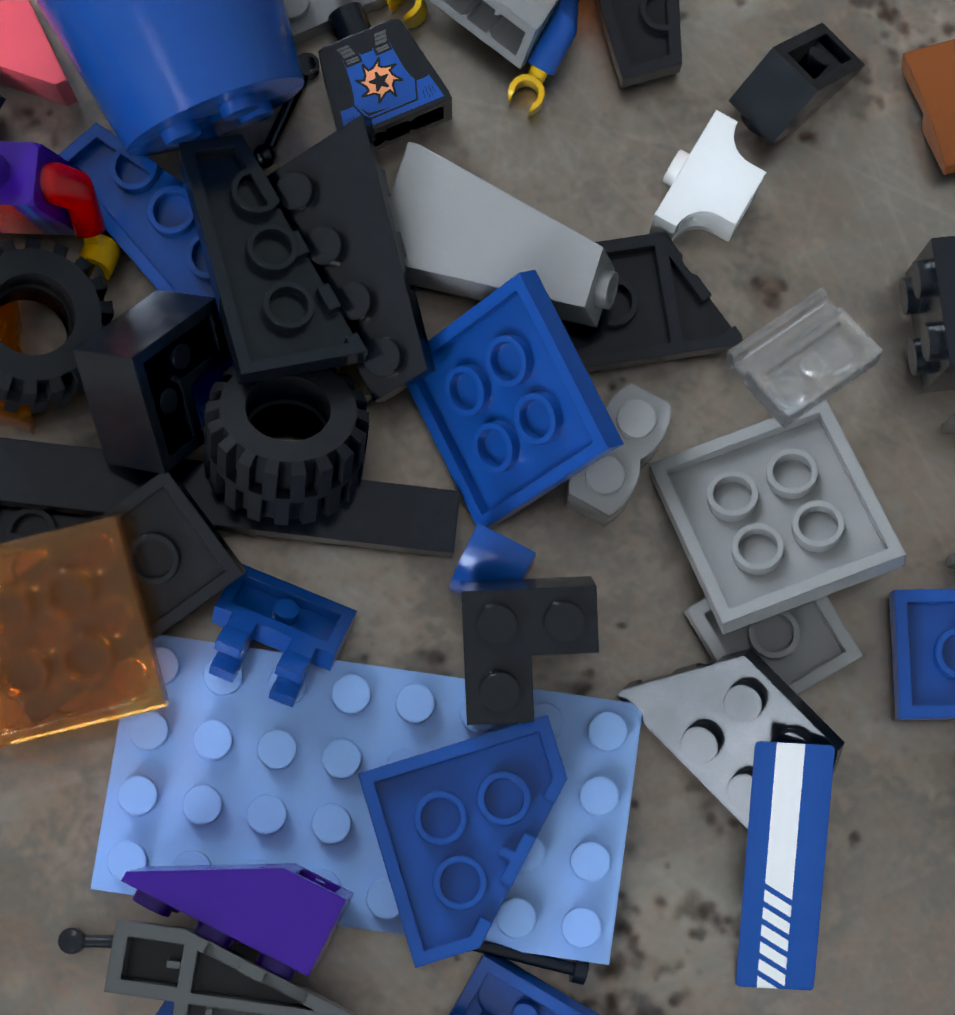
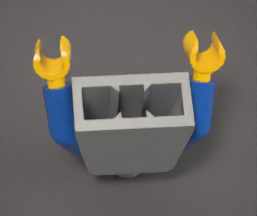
(515, 29)

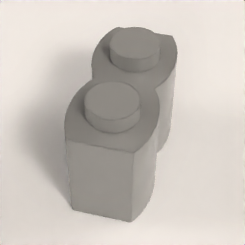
(607, 485)

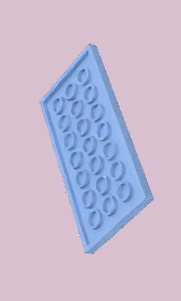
(270, 783)

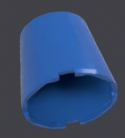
(179, 65)

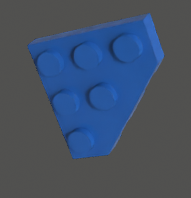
(460, 830)

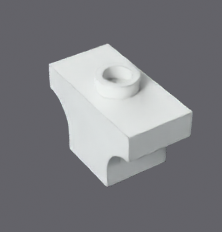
(709, 185)

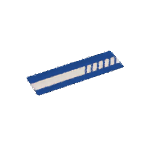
(784, 865)

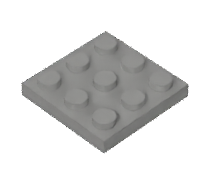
(776, 517)

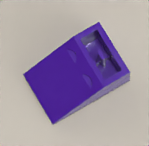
(266, 906)

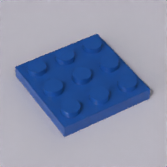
(512, 402)

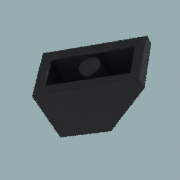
(794, 82)

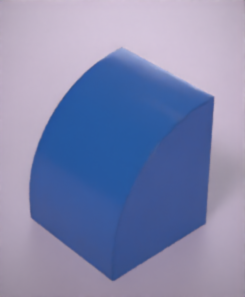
(491, 558)

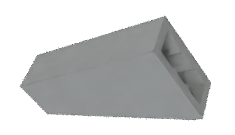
(475, 238)

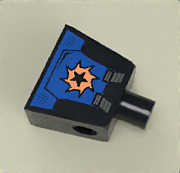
(381, 76)

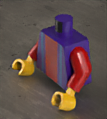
(53, 198)

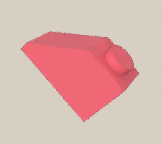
(27, 55)

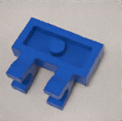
(283, 617)

